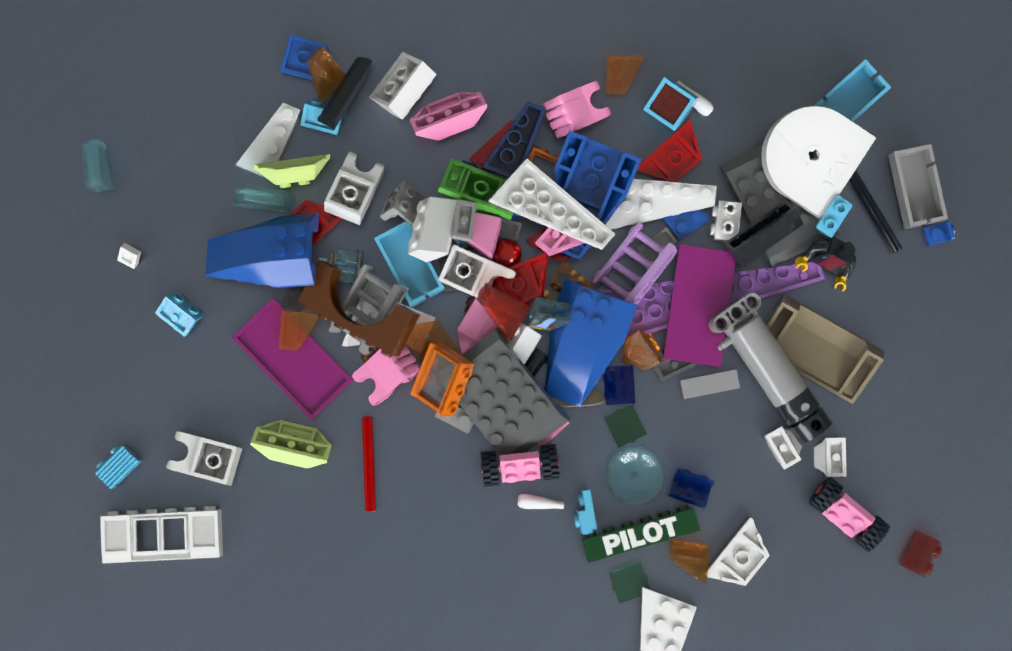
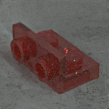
(922, 554)

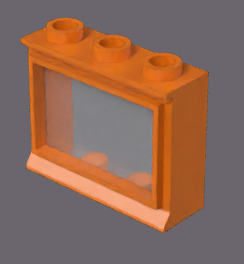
(442, 379)

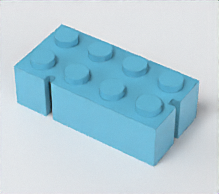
(855, 92)
(407, 269)

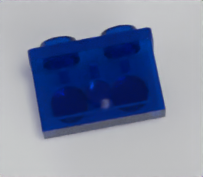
(619, 385)
(690, 488)

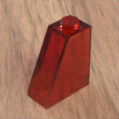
(503, 309)

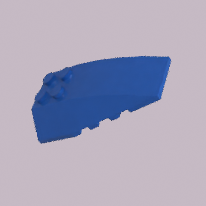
(594, 177)
(266, 253)
(587, 343)

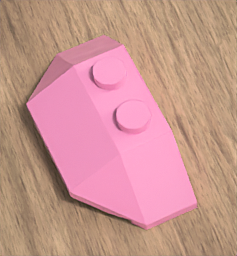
(449, 115)
(474, 327)

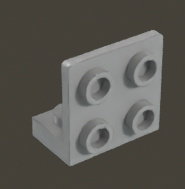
(403, 202)

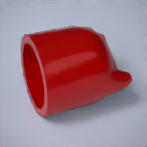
(507, 253)

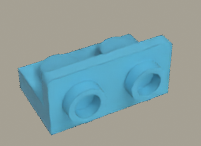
(310, 115)
(833, 216)
(178, 313)

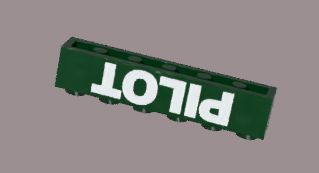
(640, 534)

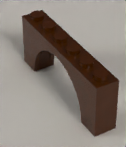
(388, 335)

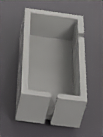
(917, 186)

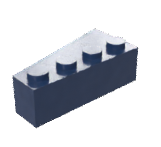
(516, 142)

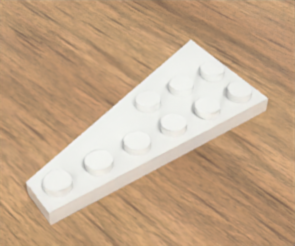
(658, 199)
(663, 622)

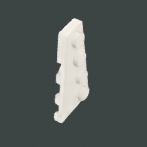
(272, 139)

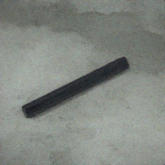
(875, 212)

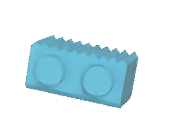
(117, 466)

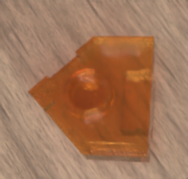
(641, 350)

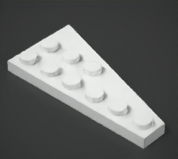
(542, 200)

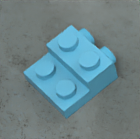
(585, 517)

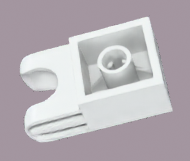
(354, 184)
(480, 271)
(201, 456)

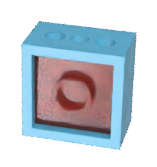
(671, 103)

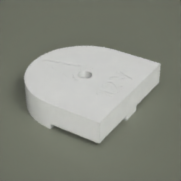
(836, 148)

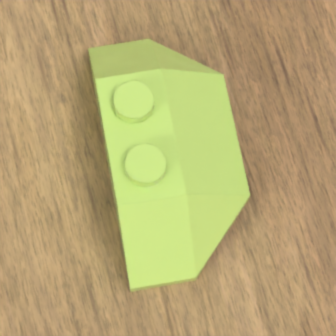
(292, 170)
(292, 444)

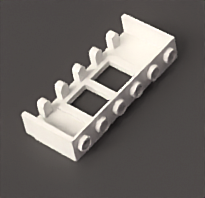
(201, 535)

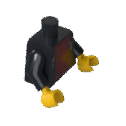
(831, 255)

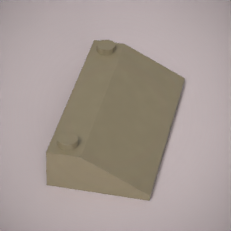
(824, 349)

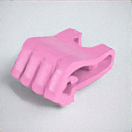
(574, 110)
(387, 373)

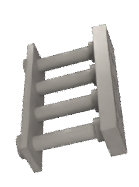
(395, 296)

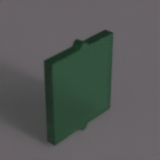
(625, 425)
(629, 582)

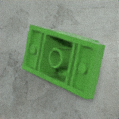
(473, 185)

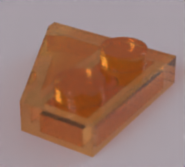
(324, 72)
(621, 73)
(295, 329)
(691, 558)

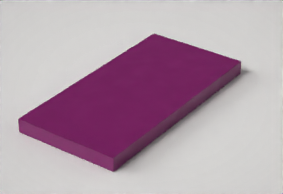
(698, 293)
(306, 375)

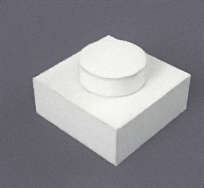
(129, 255)

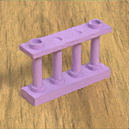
(654, 269)

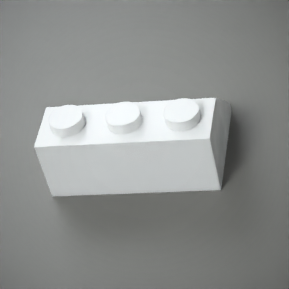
(402, 85)
(432, 229)

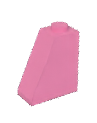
(485, 234)

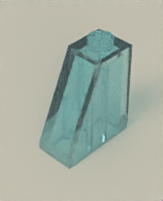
(96, 166)
(261, 198)

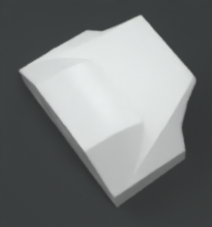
(784, 446)
(831, 457)

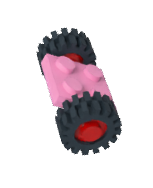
(520, 466)
(849, 515)

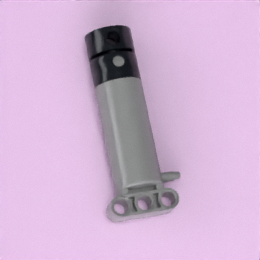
(771, 368)

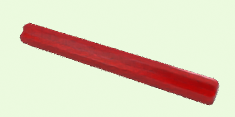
(368, 464)

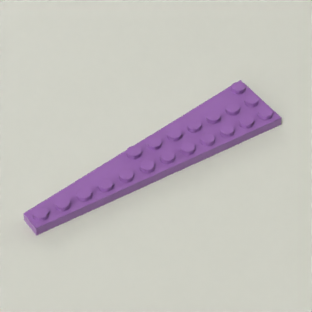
(654, 307)

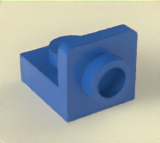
(939, 233)

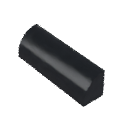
(345, 92)
(764, 233)

